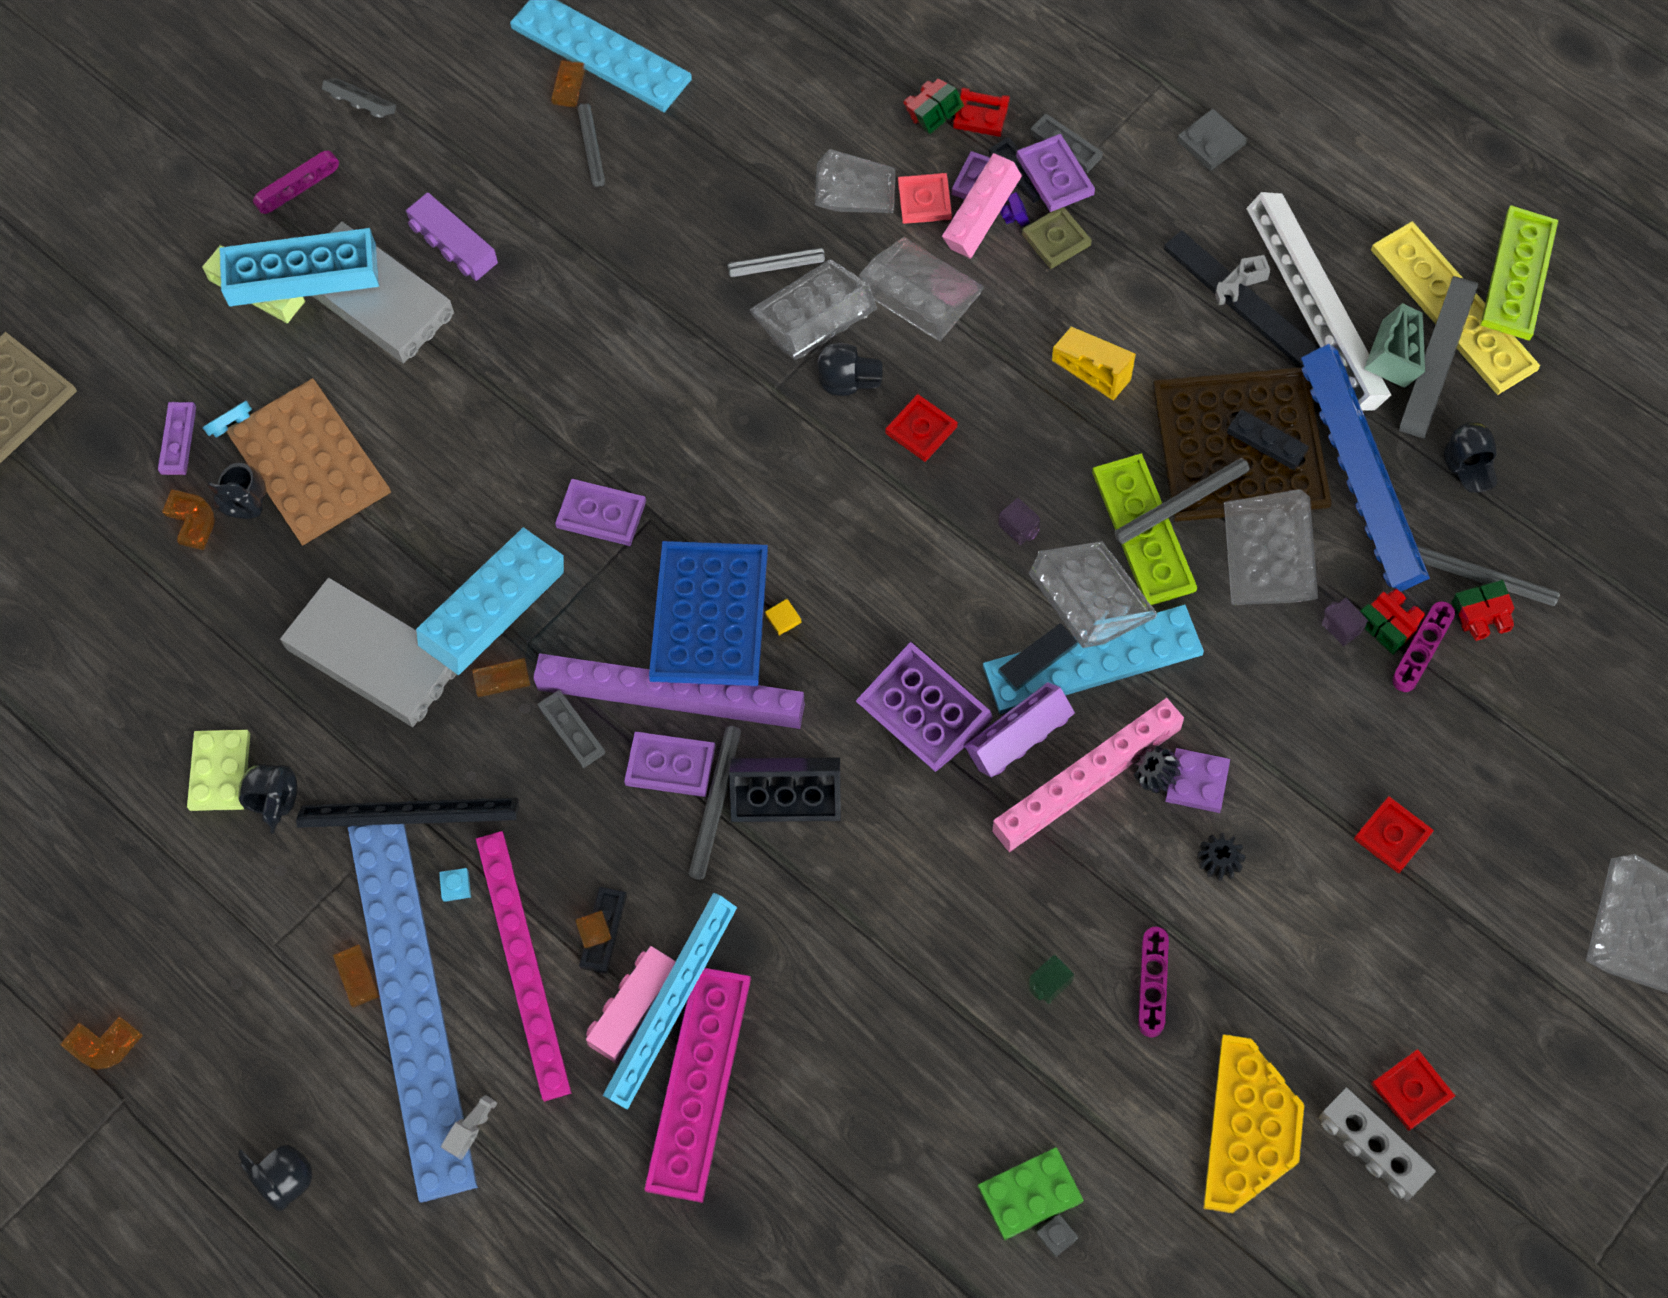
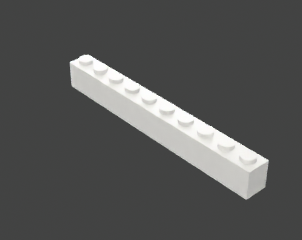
(1315, 294)

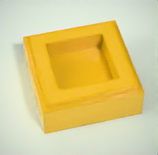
(783, 617)

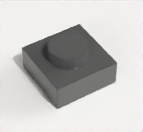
(1057, 1235)

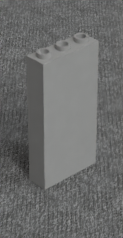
(397, 313)
(367, 652)

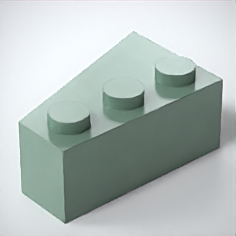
(1399, 347)

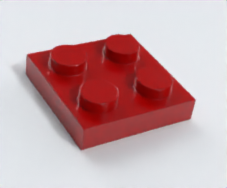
(921, 428)
(1393, 834)
(1413, 1090)

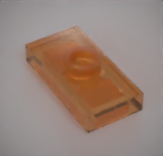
(568, 83)
(501, 677)
(356, 976)

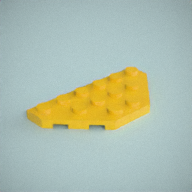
(1252, 1127)

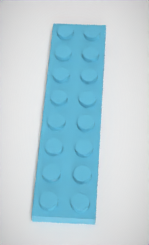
(602, 52)
(1148, 647)

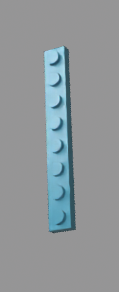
(670, 1001)

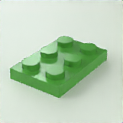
(1030, 1193)

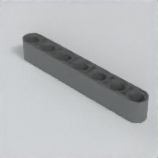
(1438, 357)

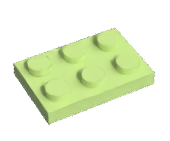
(217, 769)

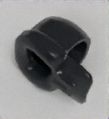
(844, 372)
(1470, 440)
(239, 491)
(269, 792)
(280, 1176)

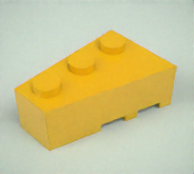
(1095, 361)

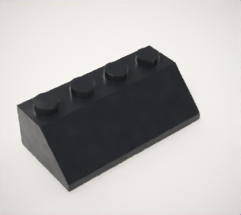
(785, 789)

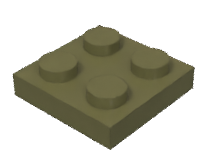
(1056, 237)

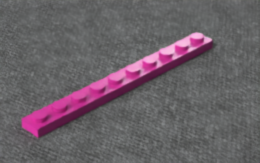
(523, 967)

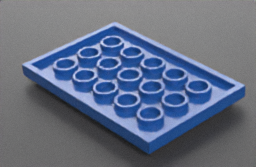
(709, 613)

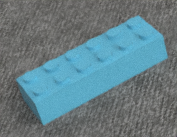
(298, 267)
(490, 601)

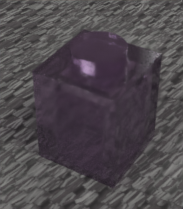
(1019, 522)
(1344, 621)

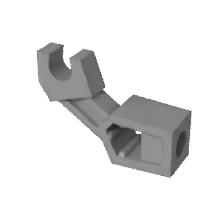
(1230, 285)
(465, 1131)

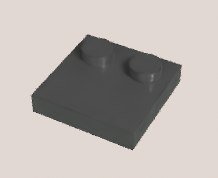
(1211, 139)

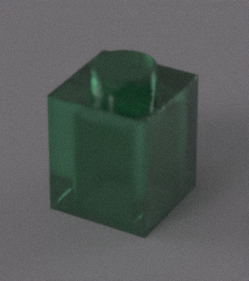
(1050, 979)

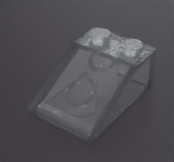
(854, 184)

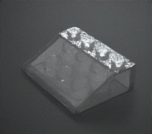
(920, 287)
(814, 308)
(1271, 549)
(1090, 592)
(1633, 923)

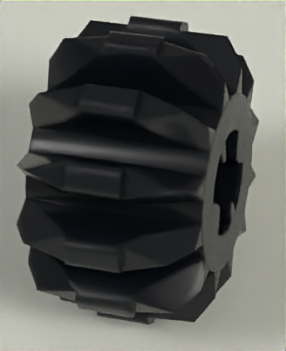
(1157, 769)
(1227, 864)

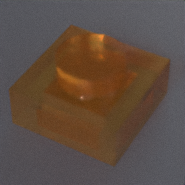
(593, 929)

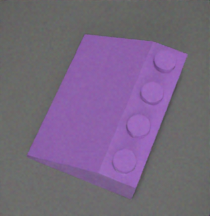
(924, 707)

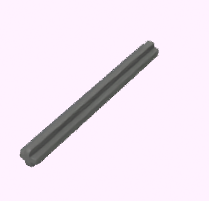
(1181, 501)
(1487, 576)
(714, 803)

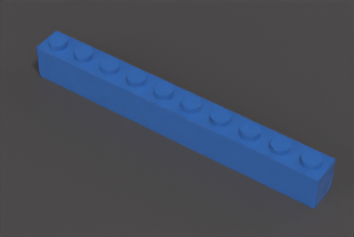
(1364, 468)

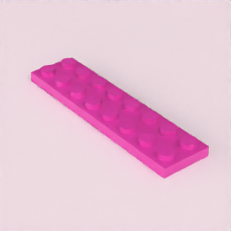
(698, 1086)

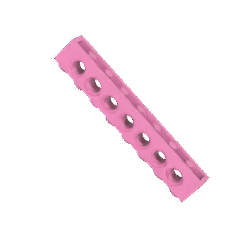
(1087, 775)

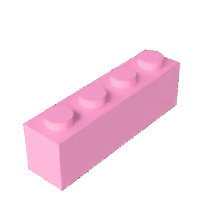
(982, 205)
(627, 1011)

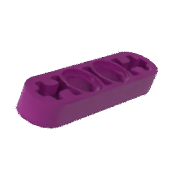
(274, 196)
(1425, 647)
(1150, 981)

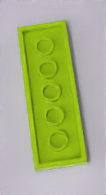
(1519, 273)
(1156, 553)

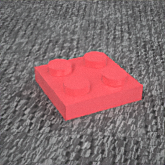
(924, 198)

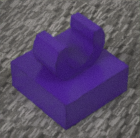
(1015, 211)

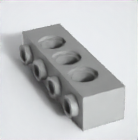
(1393, 1148)

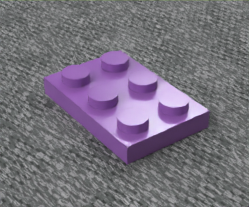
(1055, 172)
(600, 512)
(670, 764)

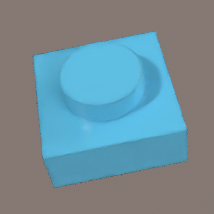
(455, 884)

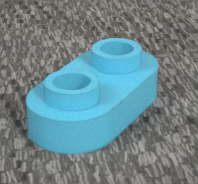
(218, 425)

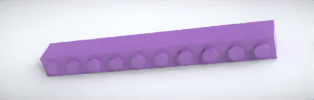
(633, 686)

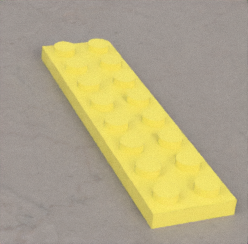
(1427, 277)

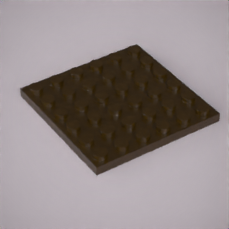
(1196, 442)

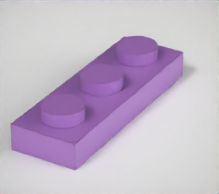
(177, 438)

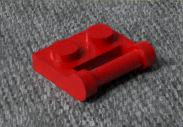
(981, 119)

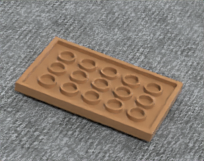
(308, 461)

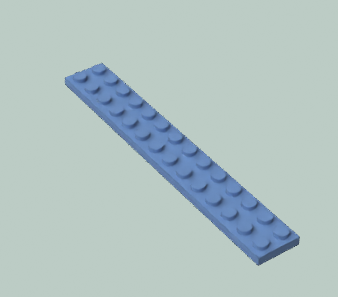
(411, 1007)

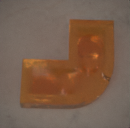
(195, 513)
(103, 1051)

